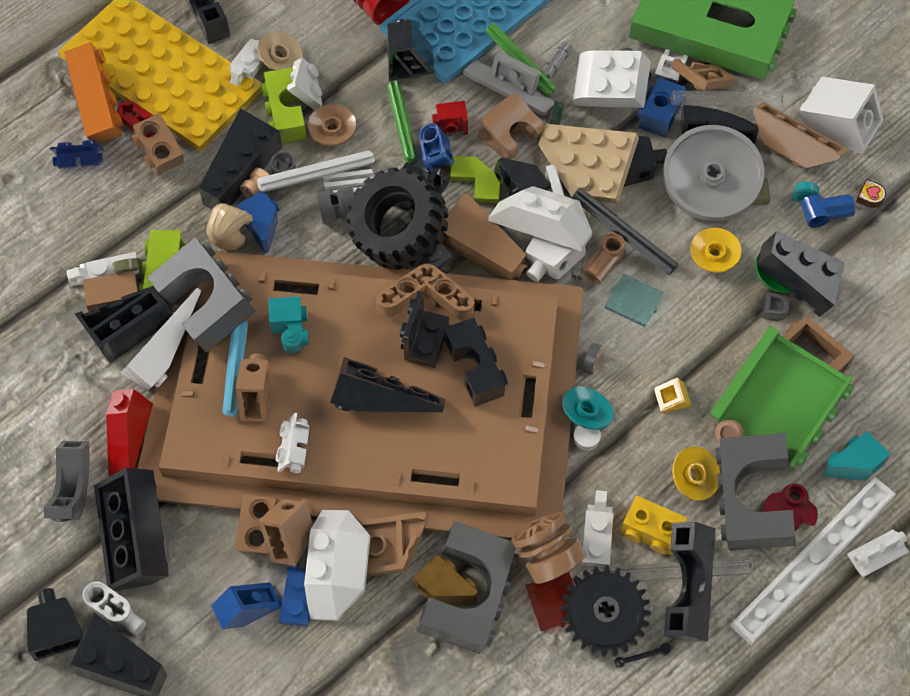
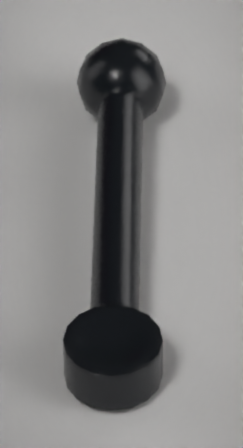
(664, 649)

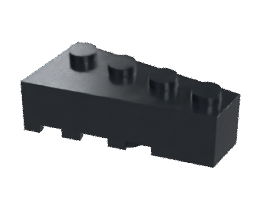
(246, 147)

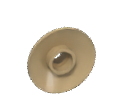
(278, 50)

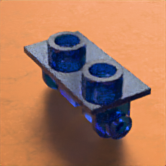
(86, 152)

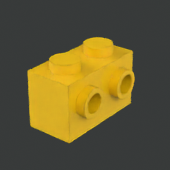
(650, 525)

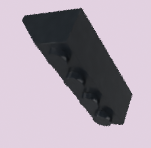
(131, 529)

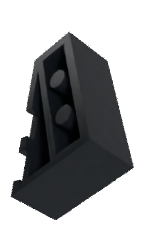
(408, 51)
(126, 322)

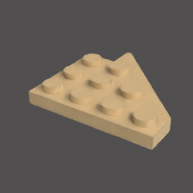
(590, 159)

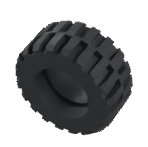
(377, 198)

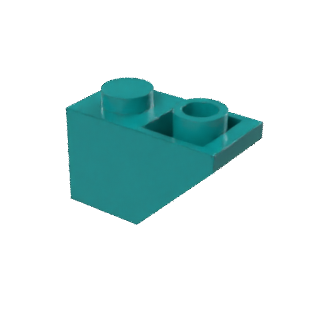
(859, 459)

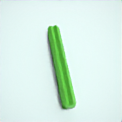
(514, 51)
(402, 122)

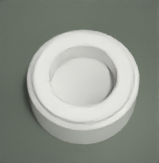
(586, 439)

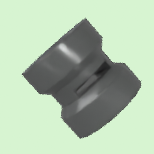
(282, 162)

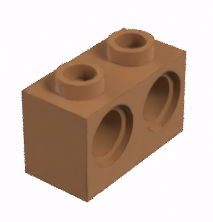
(162, 142)
(249, 523)

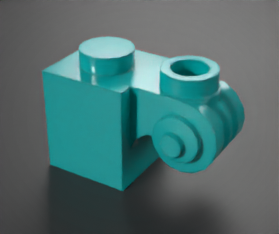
(287, 317)

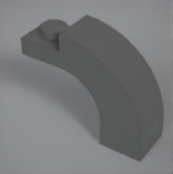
(71, 482)

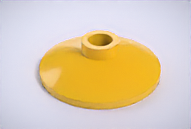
(719, 242)
(704, 471)

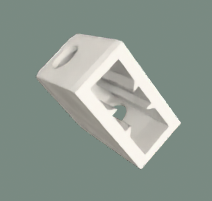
(550, 259)

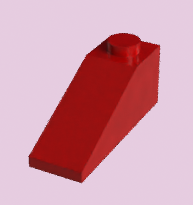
(126, 427)

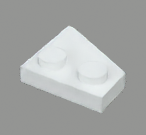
(305, 83)

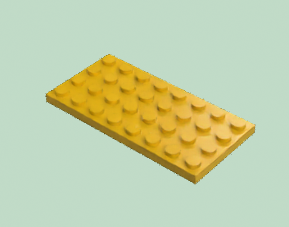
(166, 71)

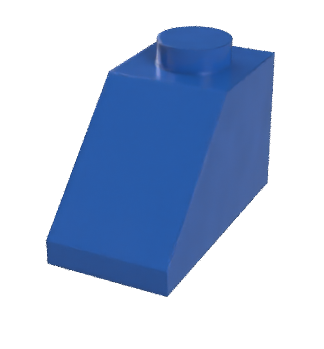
(264, 219)
(245, 604)

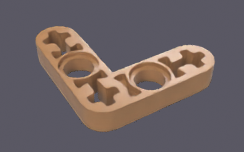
(428, 286)

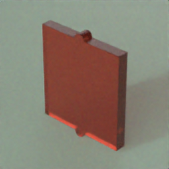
(547, 600)

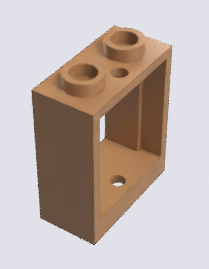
(841, 356)

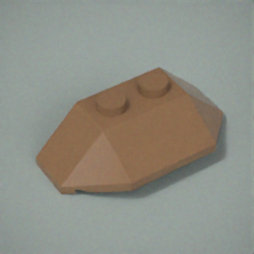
(794, 139)

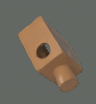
(253, 377)
(287, 530)

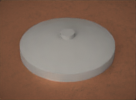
(713, 173)

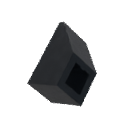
(519, 175)

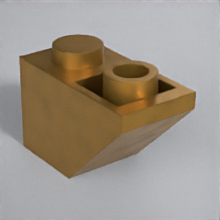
(443, 583)

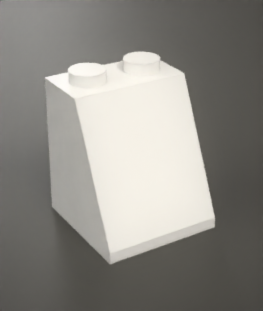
(843, 112)

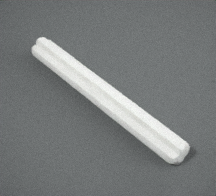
(315, 171)

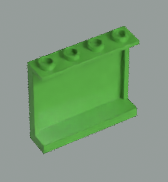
(784, 392)

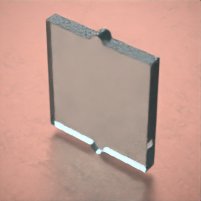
(634, 300)

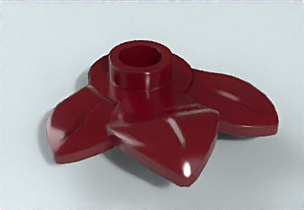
(803, 509)

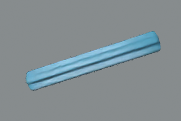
(236, 354)

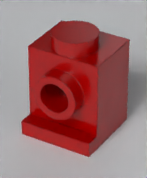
(451, 117)

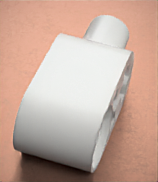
(128, 621)

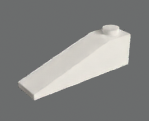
(155, 357)

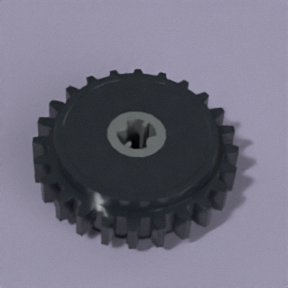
(616, 594)

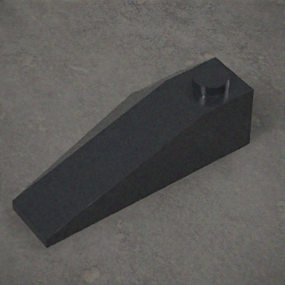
(364, 390)

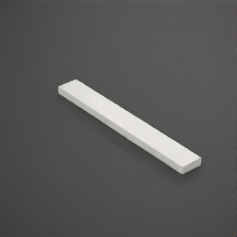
(812, 561)

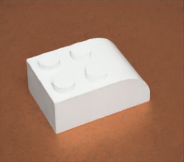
(611, 79)

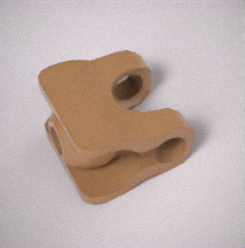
(505, 118)

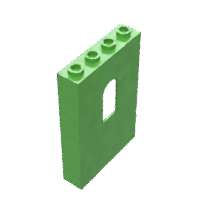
(687, 31)

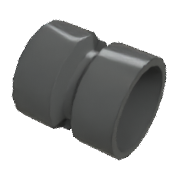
(327, 202)

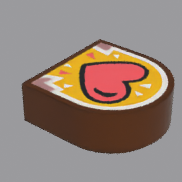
(871, 194)

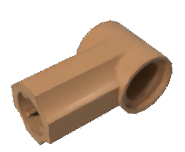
(604, 259)

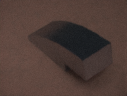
(700, 116)

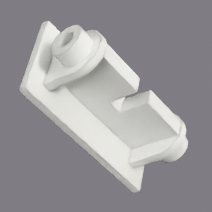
(292, 433)
(878, 552)

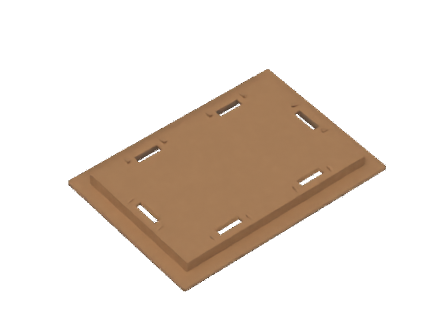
(365, 460)

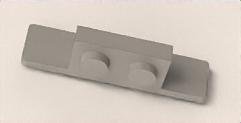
(511, 77)

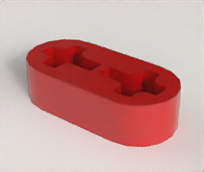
(139, 115)

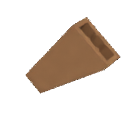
(483, 241)

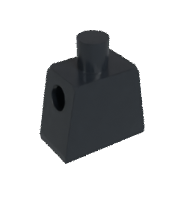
(644, 161)
(52, 626)

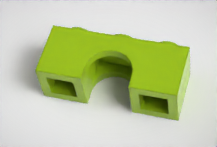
(285, 119)

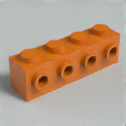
(93, 93)

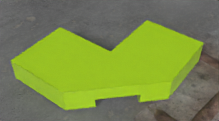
(473, 170)

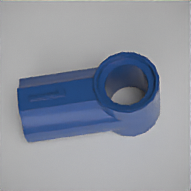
(821, 210)

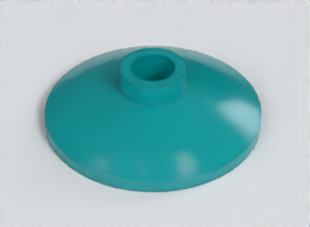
(587, 408)

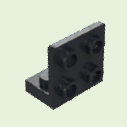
(423, 333)

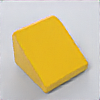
(672, 395)

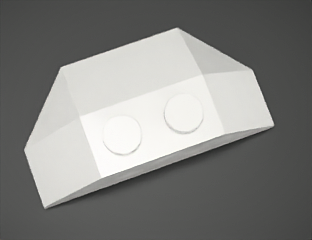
(544, 216)
(335, 564)

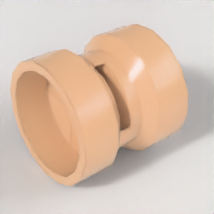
(250, 187)

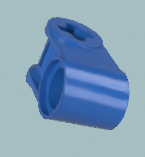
(435, 147)

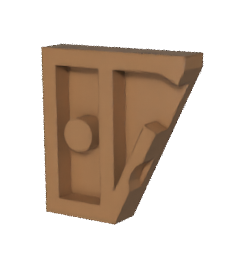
(704, 76)

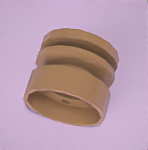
(548, 547)

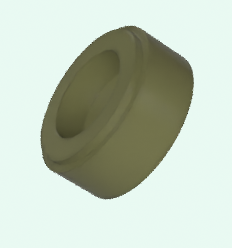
(125, 265)

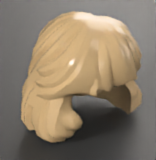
(225, 225)

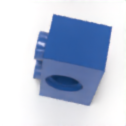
(658, 111)

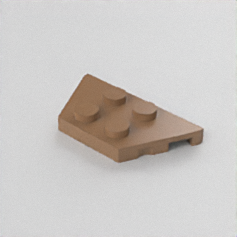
(393, 541)

